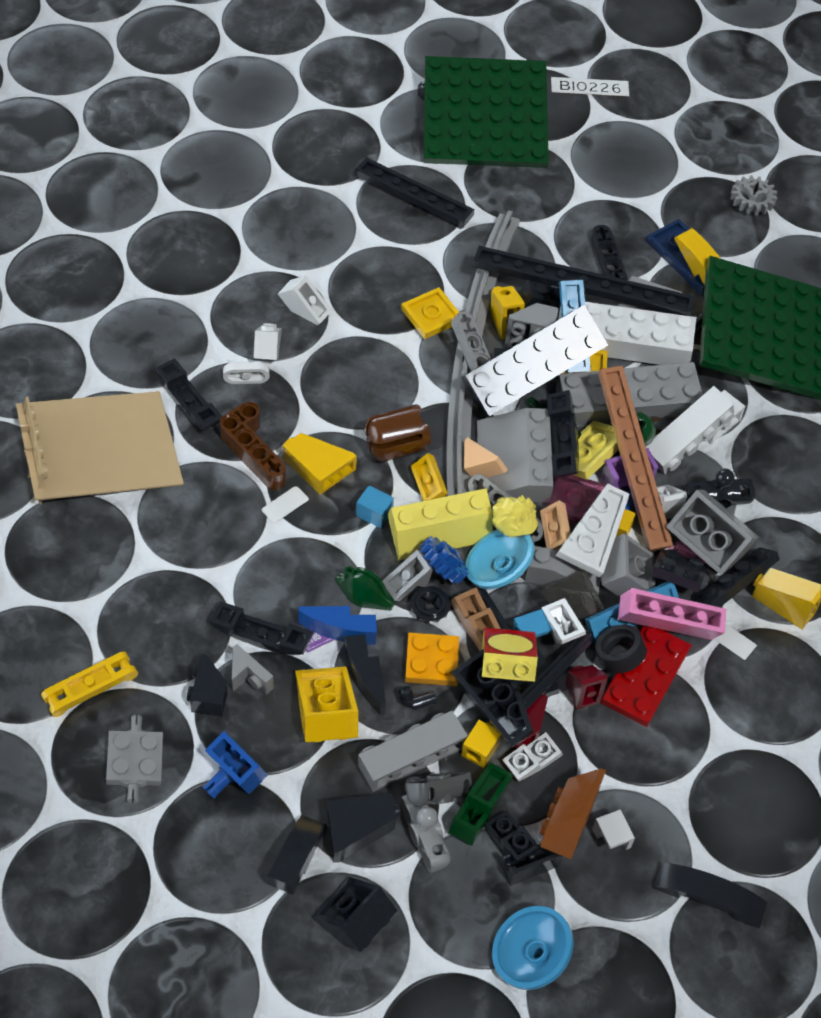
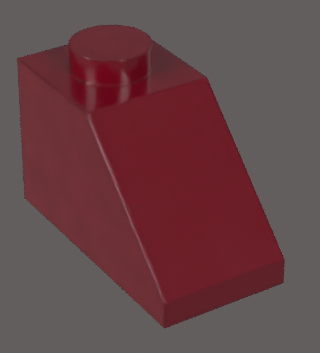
(586, 685)

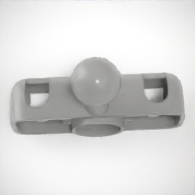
(426, 834)

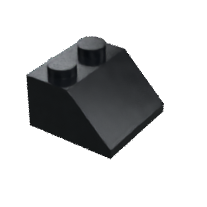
(355, 913)

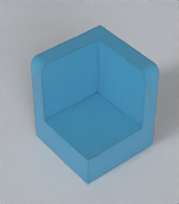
(374, 506)
(533, 622)

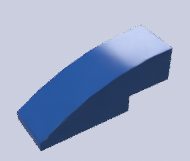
(337, 622)

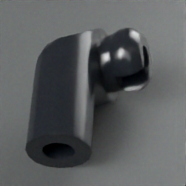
(414, 701)

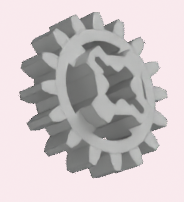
(753, 195)

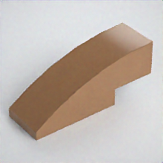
(474, 615)

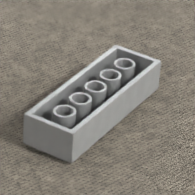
(654, 390)

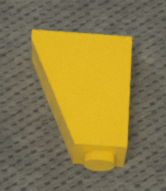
(318, 461)
(788, 596)

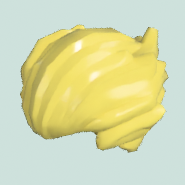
(514, 516)

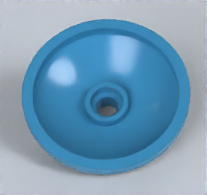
(523, 939)

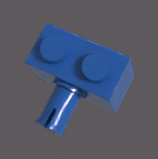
(234, 766)

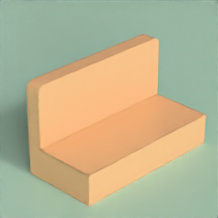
(555, 525)

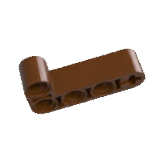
(239, 435)

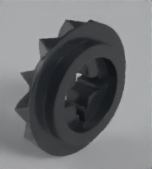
(428, 595)

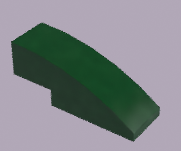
(480, 803)

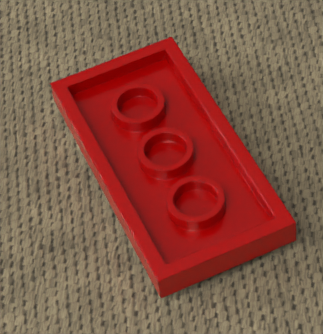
(642, 689)

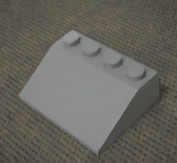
(524, 447)

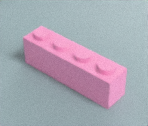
(672, 614)

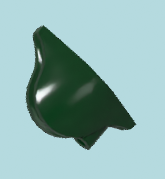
(364, 588)

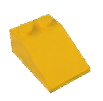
(327, 704)

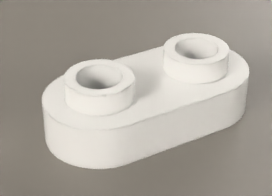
(246, 372)

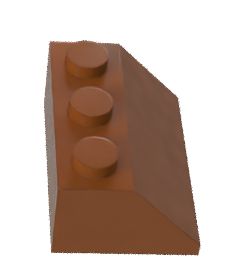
(570, 813)

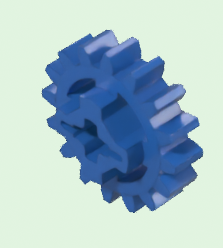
(444, 559)

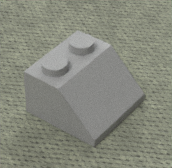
(628, 566)

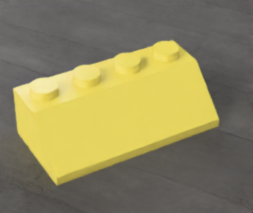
(454, 518)

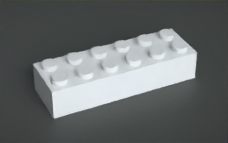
(644, 334)

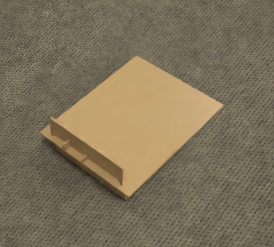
(98, 445)

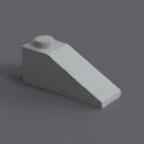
(549, 569)

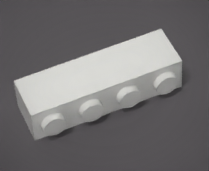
(691, 429)

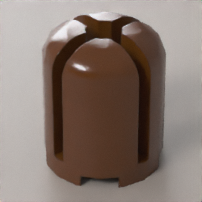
(397, 433)

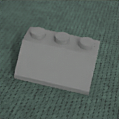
(712, 531)

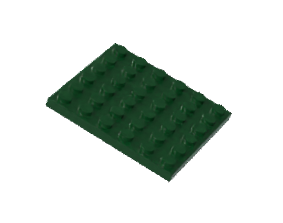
(485, 112)
(761, 327)

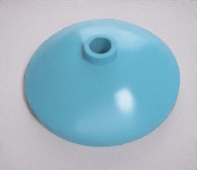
(499, 559)

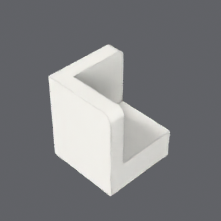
(614, 830)

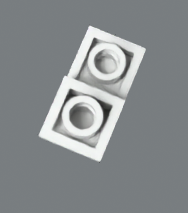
(533, 757)

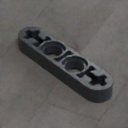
(607, 259)

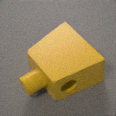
(503, 303)

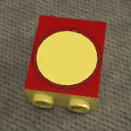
(509, 654)

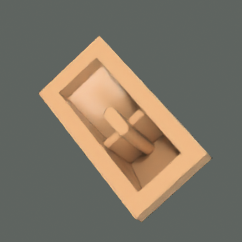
(481, 461)

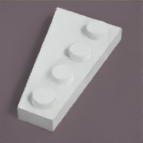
(595, 533)

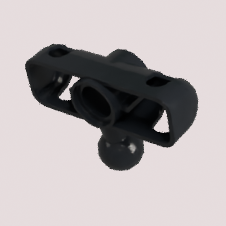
(725, 489)

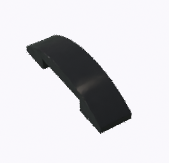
(186, 396)
(564, 434)
(259, 632)
(711, 890)

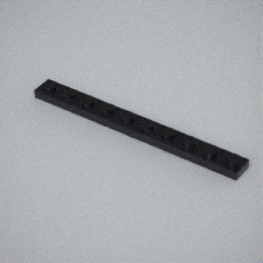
(594, 283)

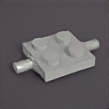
(134, 758)

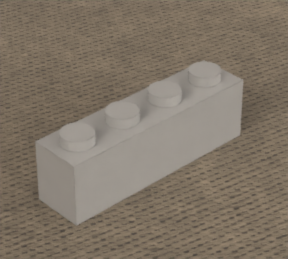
(411, 750)

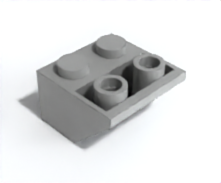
(529, 322)

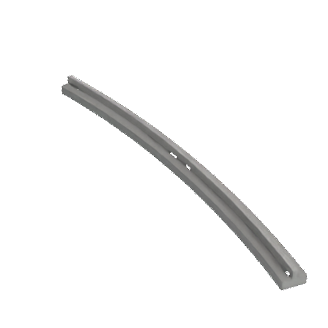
(460, 398)

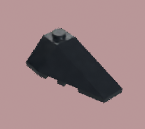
(495, 699)

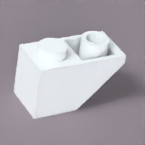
(267, 341)

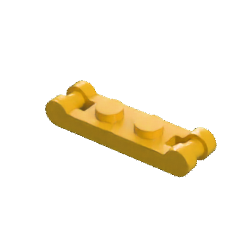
(89, 683)

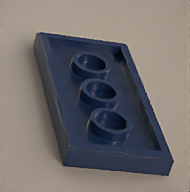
(665, 245)

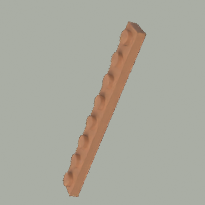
(635, 458)

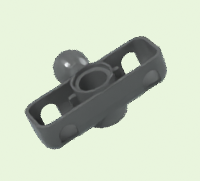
(437, 788)

